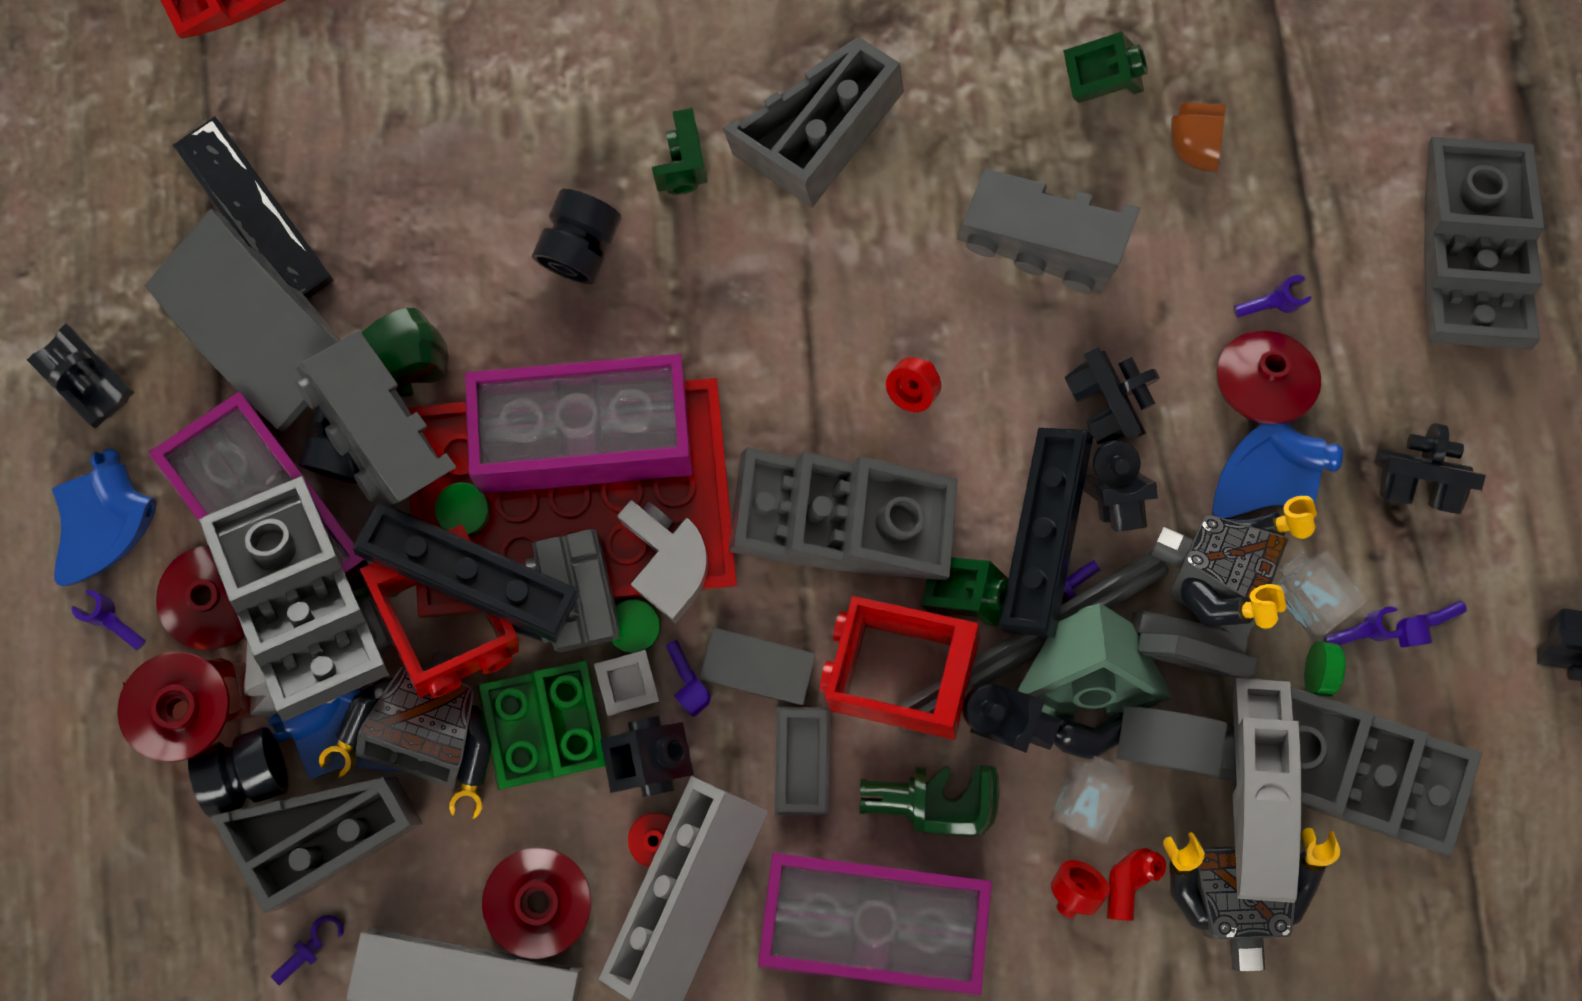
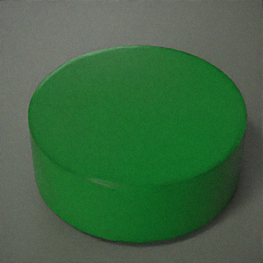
(462, 505)
(638, 626)
(1324, 669)

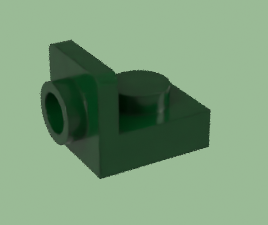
(1105, 67)
(684, 145)
(972, 590)

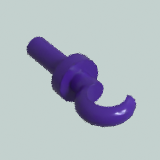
(1079, 577)
(306, 951)

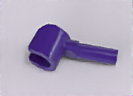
(1279, 298)
(105, 616)
(1417, 627)
(1371, 628)
(693, 695)

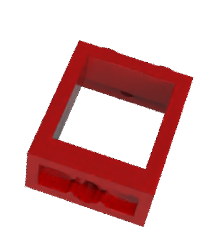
(849, 633)
(447, 676)

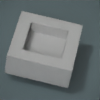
(627, 683)

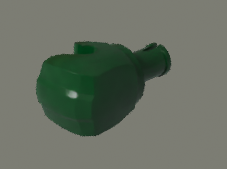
(408, 348)
(930, 809)

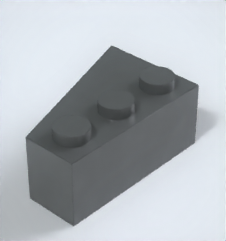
(820, 122)
(1046, 231)
(370, 420)
(312, 838)

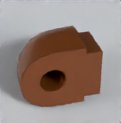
(1198, 134)

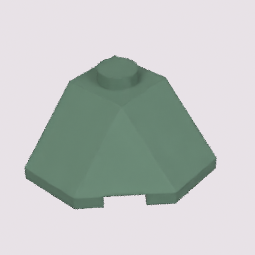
(1094, 666)

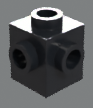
(657, 754)

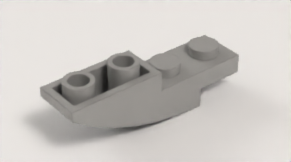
(1266, 791)

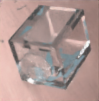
(1318, 592)
(1092, 799)

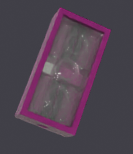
(578, 424)
(235, 457)
(875, 924)

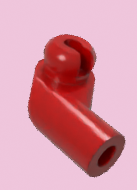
(1128, 877)

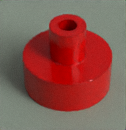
(913, 384)
(640, 835)
(1079, 889)

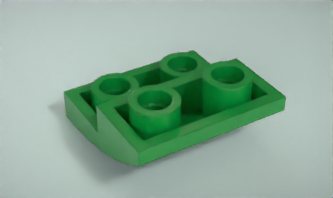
(542, 725)

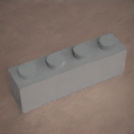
(683, 894)
(426, 969)

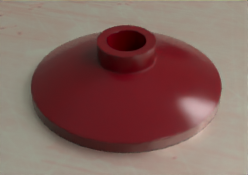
(1260, 392)
(197, 626)
(149, 701)
(508, 907)

